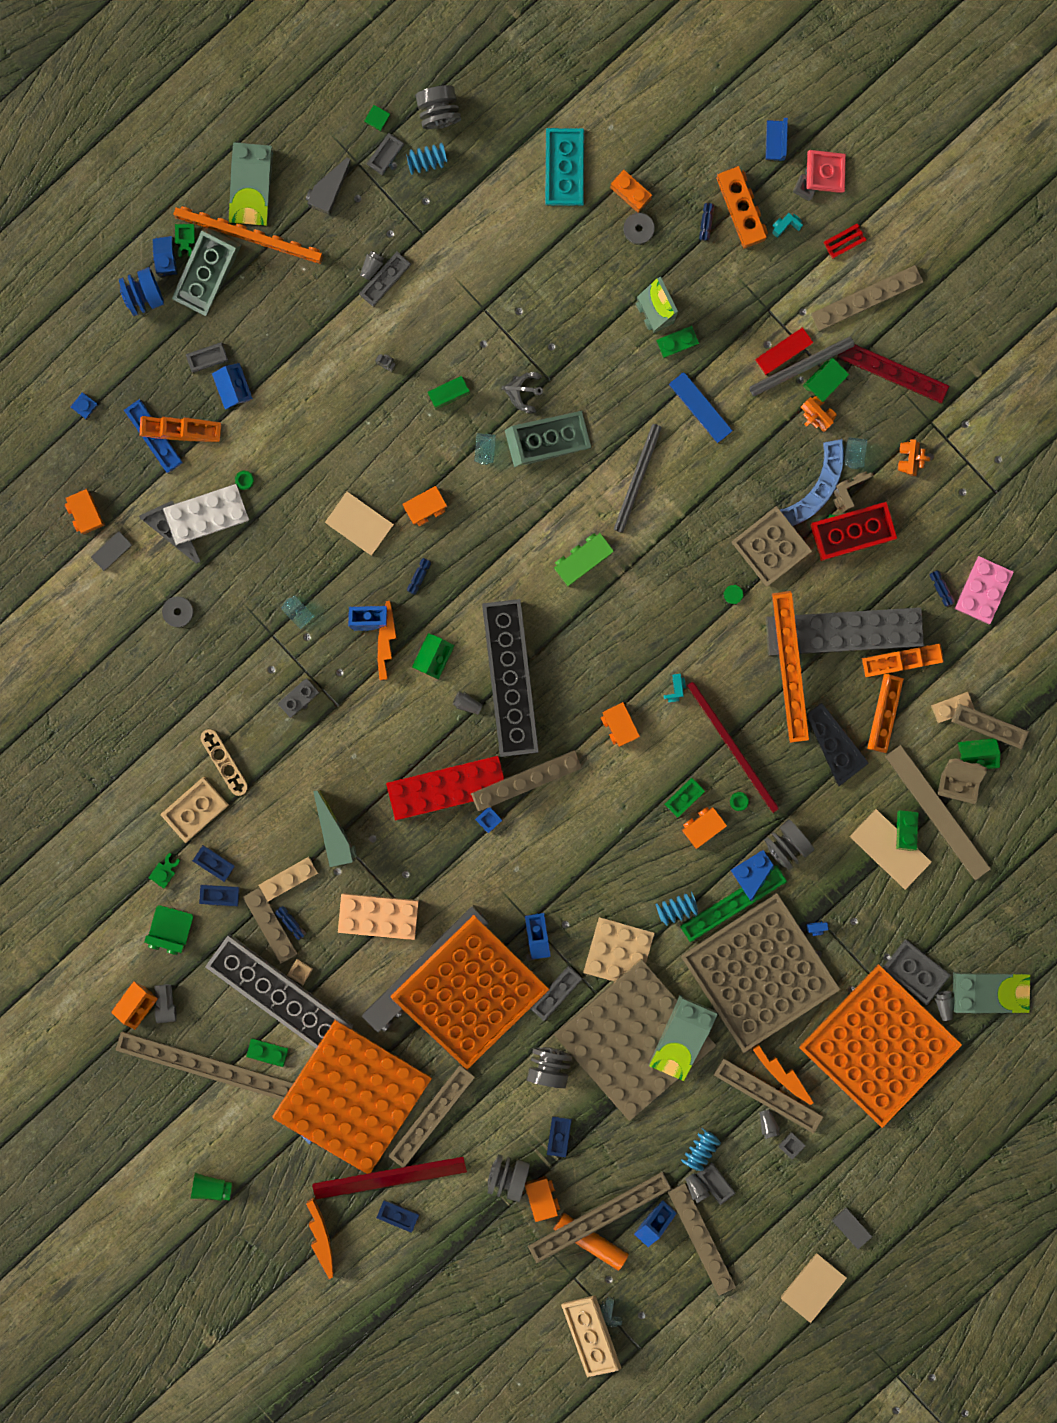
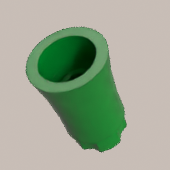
(210, 1188)

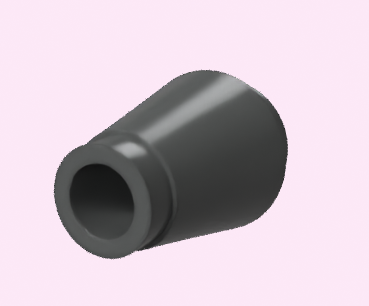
(371, 265)
(467, 703)
(945, 1004)
(768, 1124)
(697, 1188)

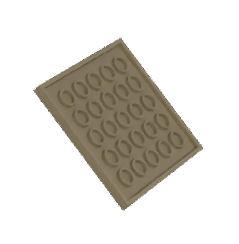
(760, 972)
(619, 1035)

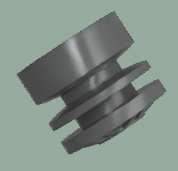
(437, 106)
(789, 844)
(549, 1068)
(508, 1178)

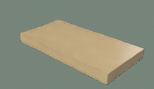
(879, 839)
(591, 1336)

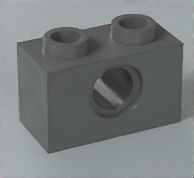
(299, 698)

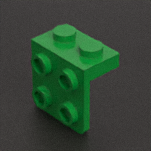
(169, 930)

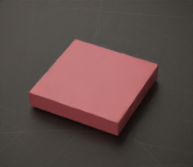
(826, 171)

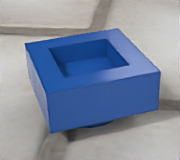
(84, 405)
(488, 819)
(817, 928)

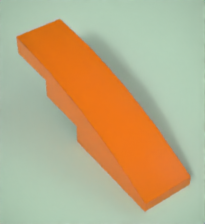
(180, 429)
(384, 650)
(903, 660)
(786, 1078)
(321, 1245)

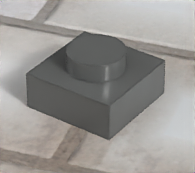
(791, 1145)

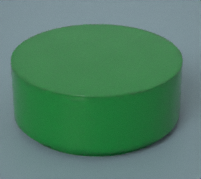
(244, 480)
(733, 594)
(739, 801)

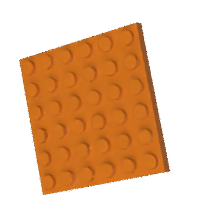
(469, 992)
(880, 1046)
(351, 1097)

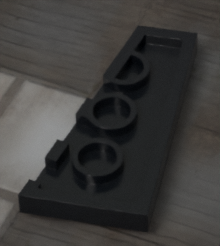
(839, 751)

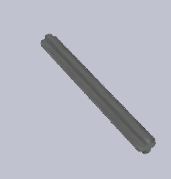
(802, 366)
(637, 478)

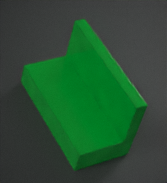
(826, 379)
(448, 392)
(433, 656)
(981, 752)

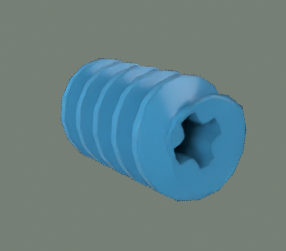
(427, 158)
(677, 909)
(701, 1150)

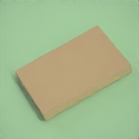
(359, 523)
(194, 809)
(813, 1287)

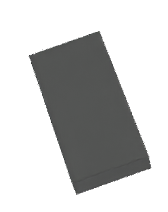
(385, 154)
(207, 357)
(111, 551)
(716, 1183)
(851, 1228)

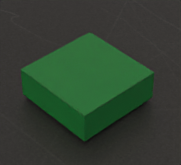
(377, 118)

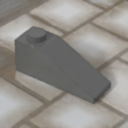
(327, 189)

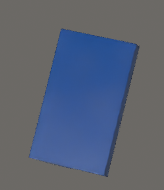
(776, 140)
(232, 385)

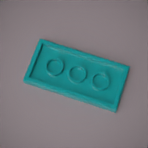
(564, 167)

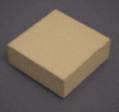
(300, 972)

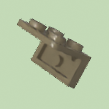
(841, 494)
(961, 780)

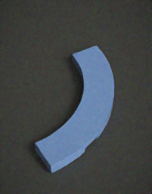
(823, 488)

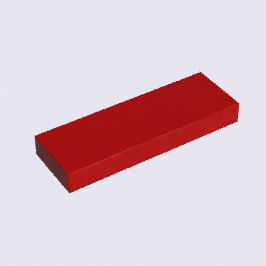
(784, 351)

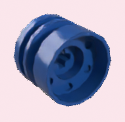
(141, 291)

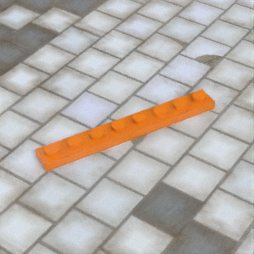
(257, 237)
(790, 666)

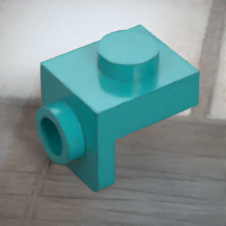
(781, 224)
(679, 685)

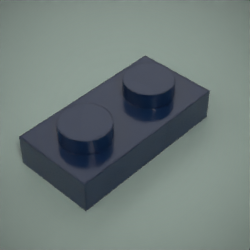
(213, 863)
(219, 895)
(559, 1136)
(397, 1216)

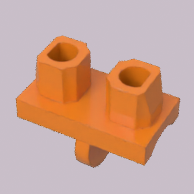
(816, 415)
(910, 466)

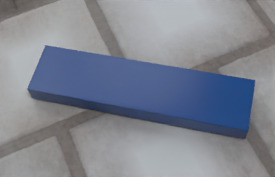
(700, 407)
(160, 447)

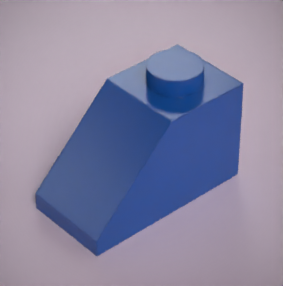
(164, 256)
(367, 618)
(537, 936)
(655, 1224)

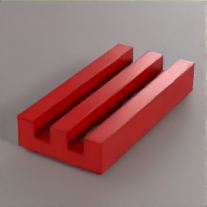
(858, 233)

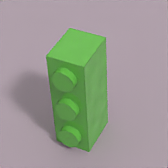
(583, 559)

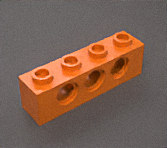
(747, 236)

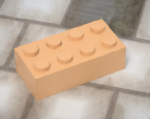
(378, 916)

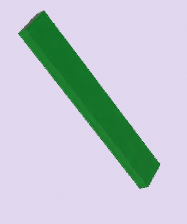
(729, 906)

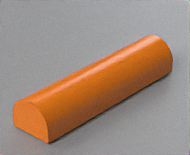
(885, 713)
(598, 1246)

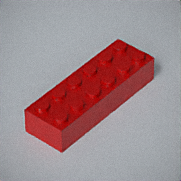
(442, 787)

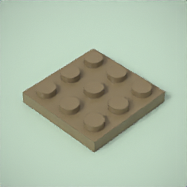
(771, 546)

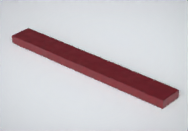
(732, 747)
(389, 1177)

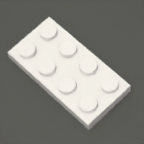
(205, 514)

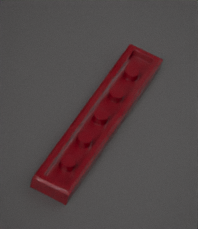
(895, 373)

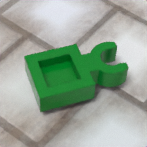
(184, 236)
(162, 873)

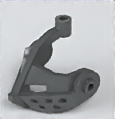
(513, 391)

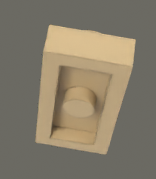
(945, 709)

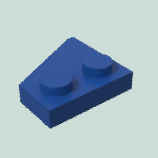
(752, 873)

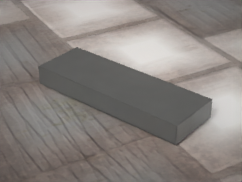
(385, 279)
(558, 992)

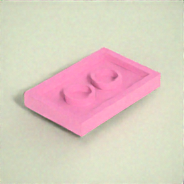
(983, 590)

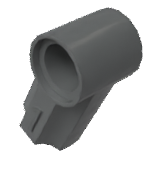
(165, 1008)

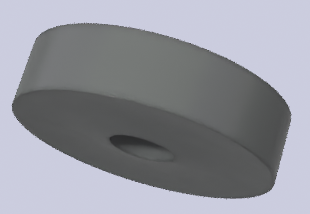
(642, 220)
(171, 605)

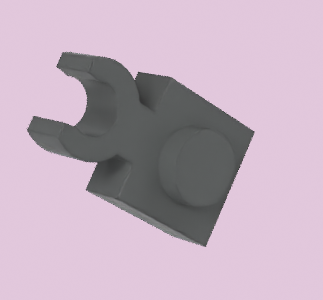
(801, 187)
(386, 362)

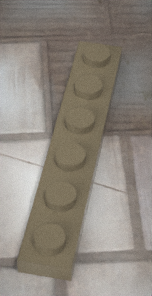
(866, 298)
(526, 780)
(768, 1095)
(431, 1116)
(701, 1239)

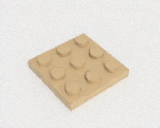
(616, 949)

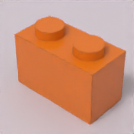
(631, 191)
(425, 506)
(84, 512)
(620, 725)
(704, 827)
(134, 1005)
(541, 1198)

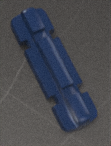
(706, 222)
(419, 576)
(941, 588)
(290, 922)

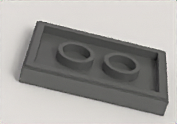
(916, 972)

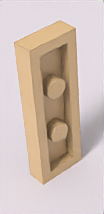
(288, 879)

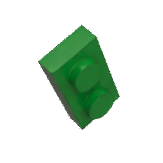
(677, 342)
(684, 797)
(907, 830)
(267, 1052)

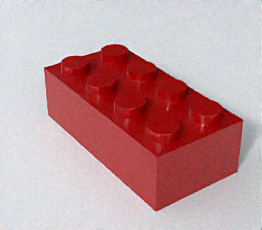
(853, 531)

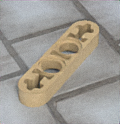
(221, 764)

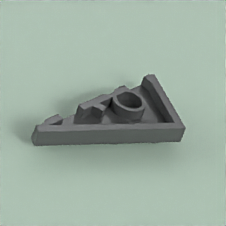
(157, 520)

